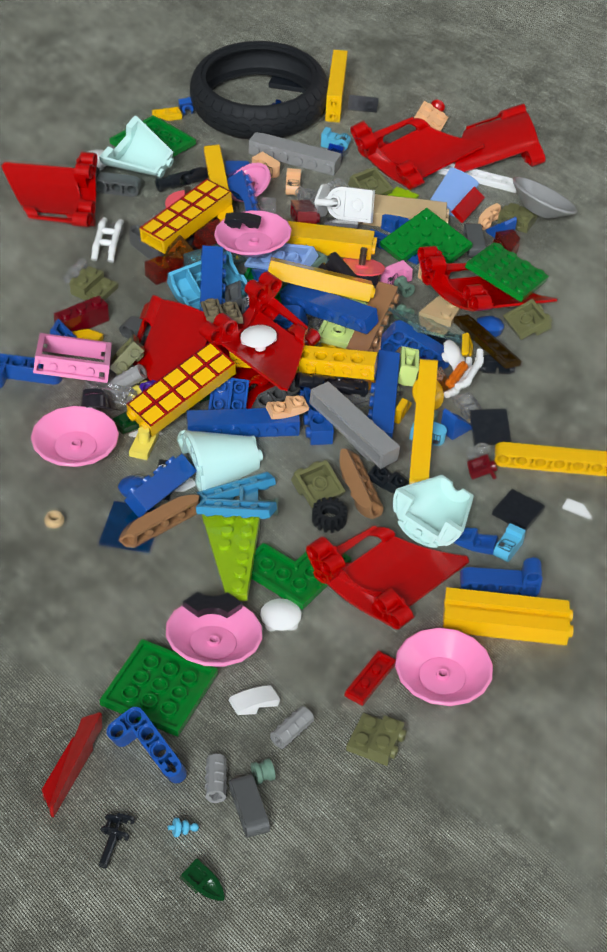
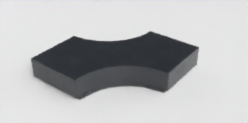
(220, 605)

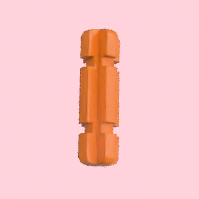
(456, 374)

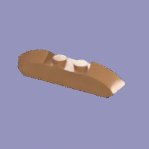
(361, 487)
(159, 520)

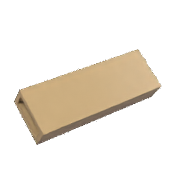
(405, 208)

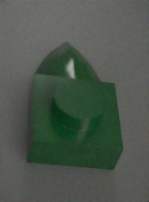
(202, 880)

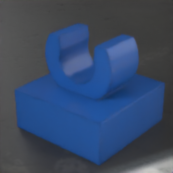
(185, 104)

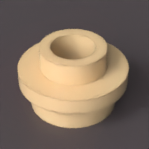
(54, 519)

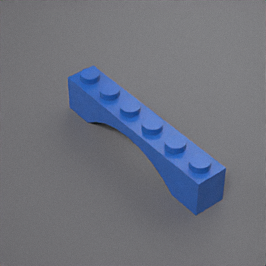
(242, 189)

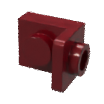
(482, 466)

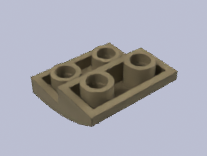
(212, 307)

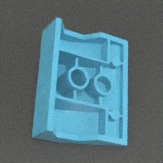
(186, 281)

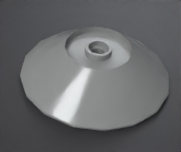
(542, 199)

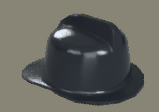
(96, 398)

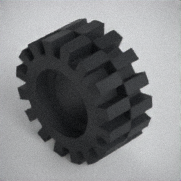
(326, 522)

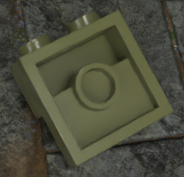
(372, 180)
(524, 217)
(92, 284)
(528, 319)
(126, 355)
(317, 482)
(377, 738)

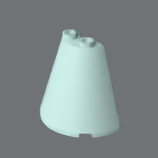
(139, 151)
(220, 456)
(432, 511)

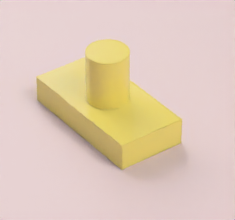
(143, 444)

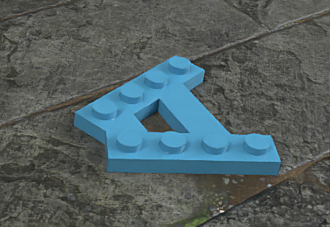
(219, 498)

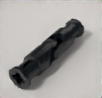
(173, 180)
(344, 385)

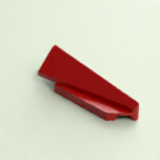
(71, 762)

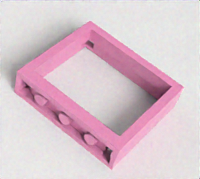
(72, 367)

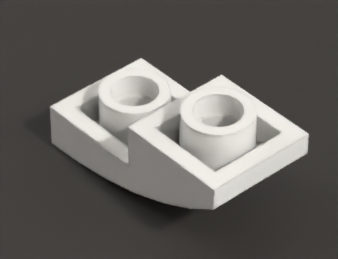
(250, 700)

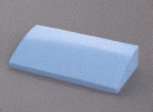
(454, 188)
(291, 252)

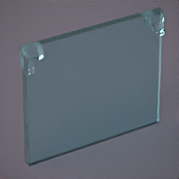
(426, 325)

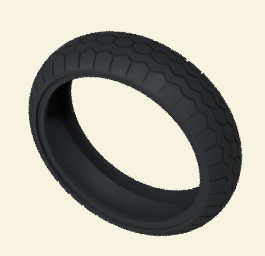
(258, 59)

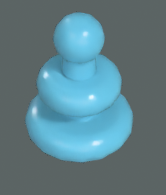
(184, 827)

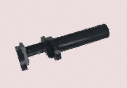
(114, 835)

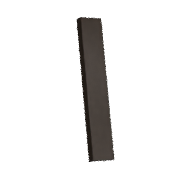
(487, 341)

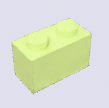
(408, 366)

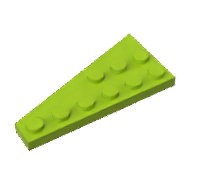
(233, 548)

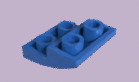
(230, 395)

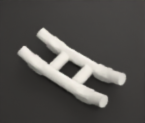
(105, 242)
(469, 374)

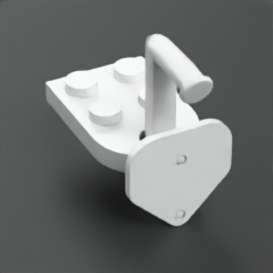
(351, 203)

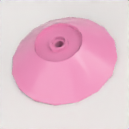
(254, 242)
(74, 436)
(213, 638)
(444, 666)

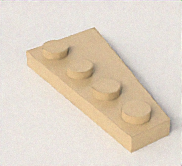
(440, 311)

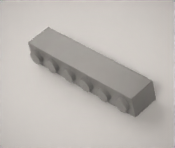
(296, 153)
(354, 425)

